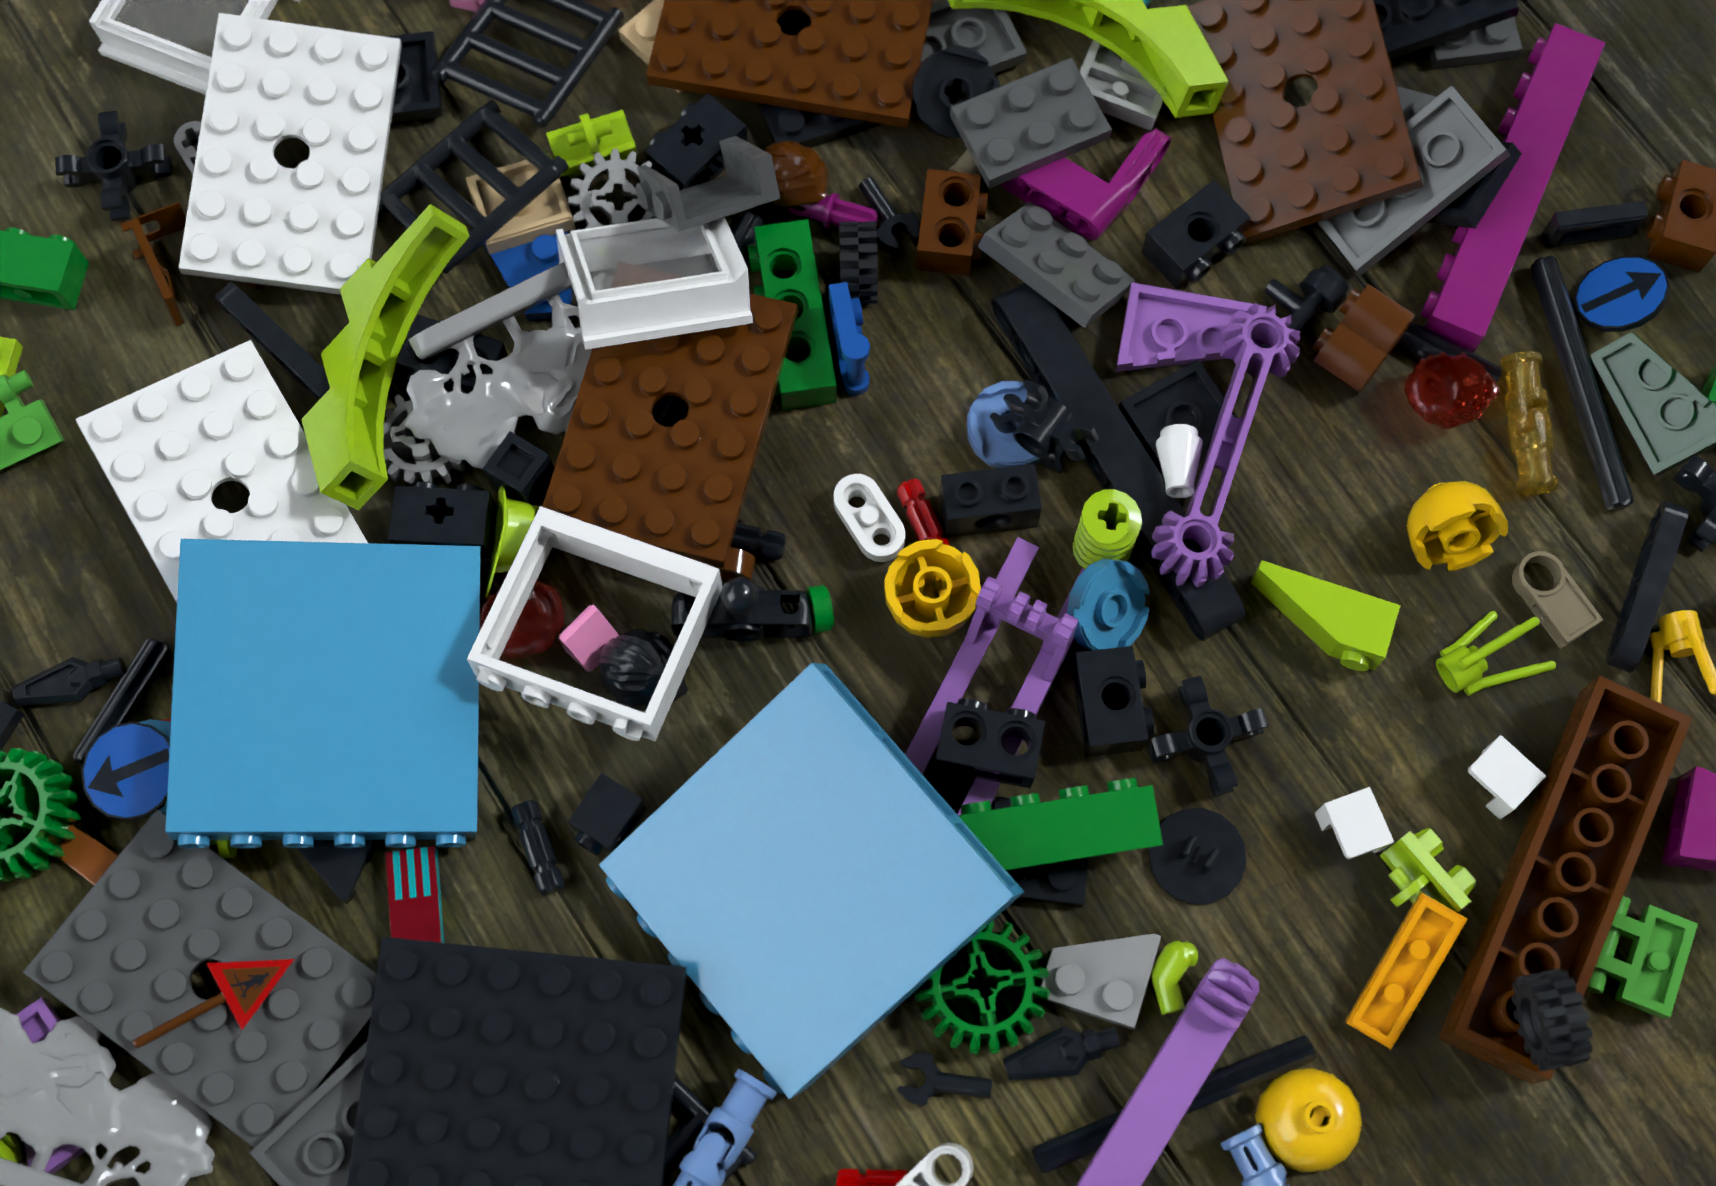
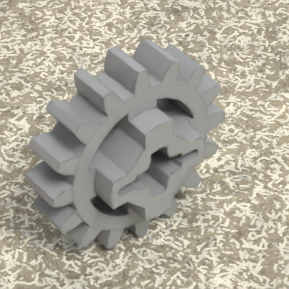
(615, 179)
(402, 442)

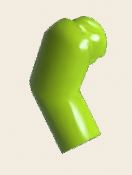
(1168, 971)

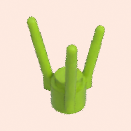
(1463, 667)

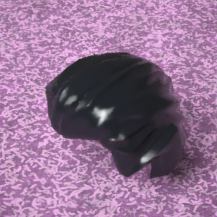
(634, 666)

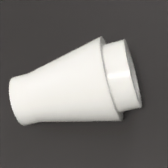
(1179, 458)

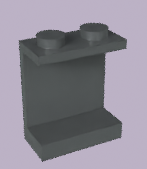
(747, 184)

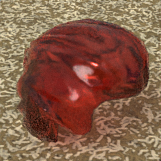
(1450, 390)
(537, 623)

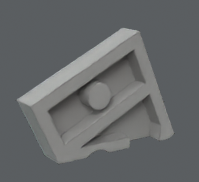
(1120, 87)
(1102, 977)

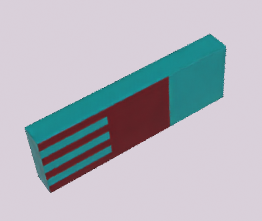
(415, 894)

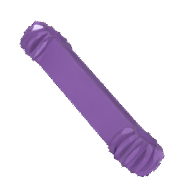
(1226, 445)
(1173, 1077)

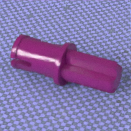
(833, 210)

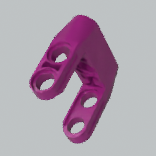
(1081, 198)

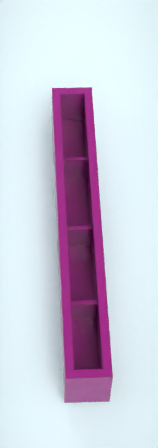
(1538, 128)

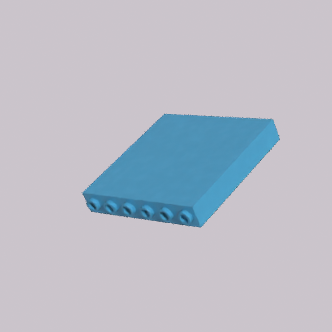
(324, 694)
(808, 880)

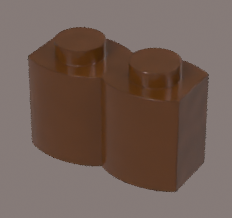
(1363, 337)

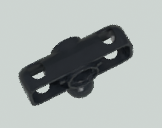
(749, 613)

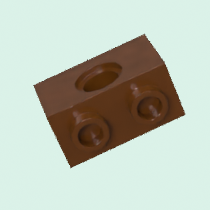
(1673, 235)

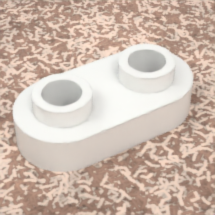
(871, 519)

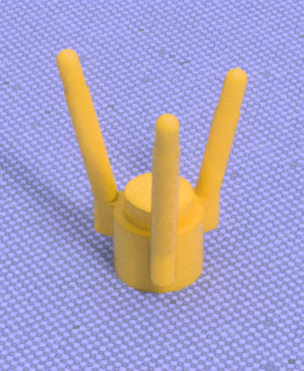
(1683, 637)

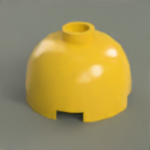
(1455, 525)
(932, 588)
(1304, 1140)

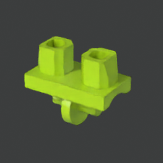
(582, 140)
(1418, 871)

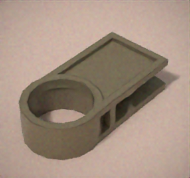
(1565, 608)

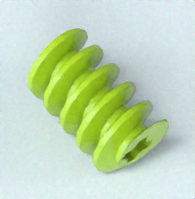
(1107, 528)

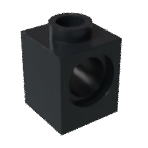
(520, 469)
(606, 816)

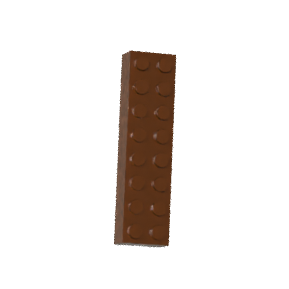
(1568, 865)

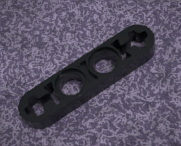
(273, 340)
(1647, 586)

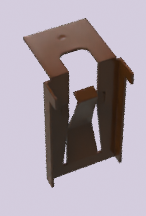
(170, 220)

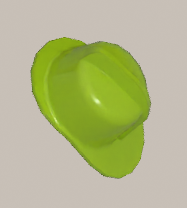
(511, 527)

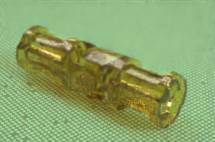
(1529, 423)

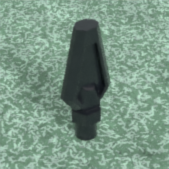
(67, 681)
(1060, 1053)

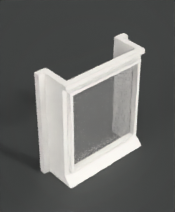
(168, 35)
(654, 281)

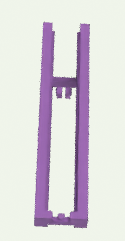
(993, 605)

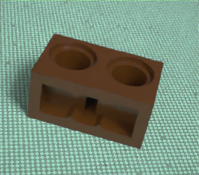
(946, 222)

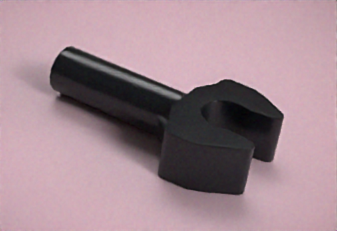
(889, 218)
(941, 1082)

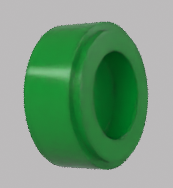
(822, 608)

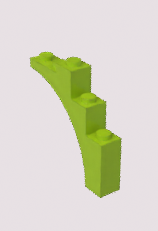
(1155, 41)
(380, 303)

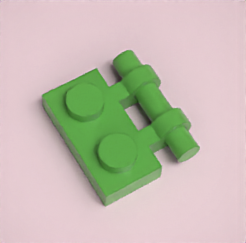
(26, 428)
(1654, 961)

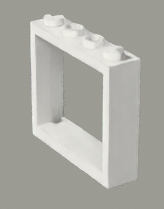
(620, 553)

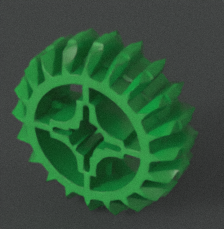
(25, 783)
(1005, 981)

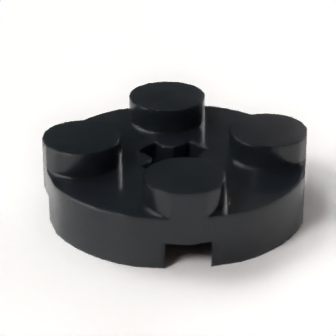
(940, 71)

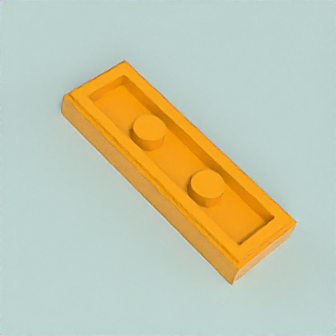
(1405, 970)

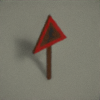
(242, 986)

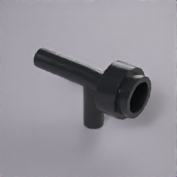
(1323, 290)

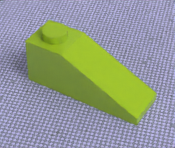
(1332, 616)

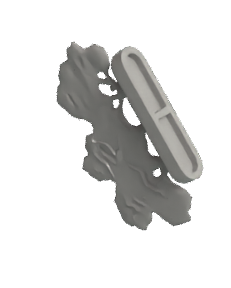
(534, 380)
(63, 1095)

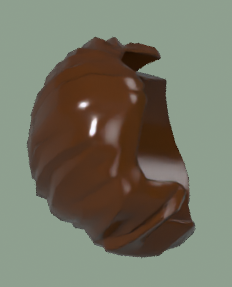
(798, 173)

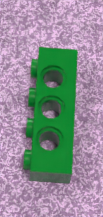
(791, 249)

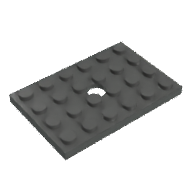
(130, 965)

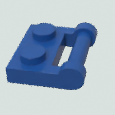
(849, 343)

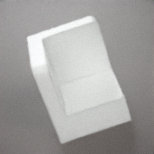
(1505, 775)
(1356, 823)

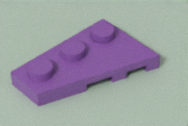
(1173, 327)

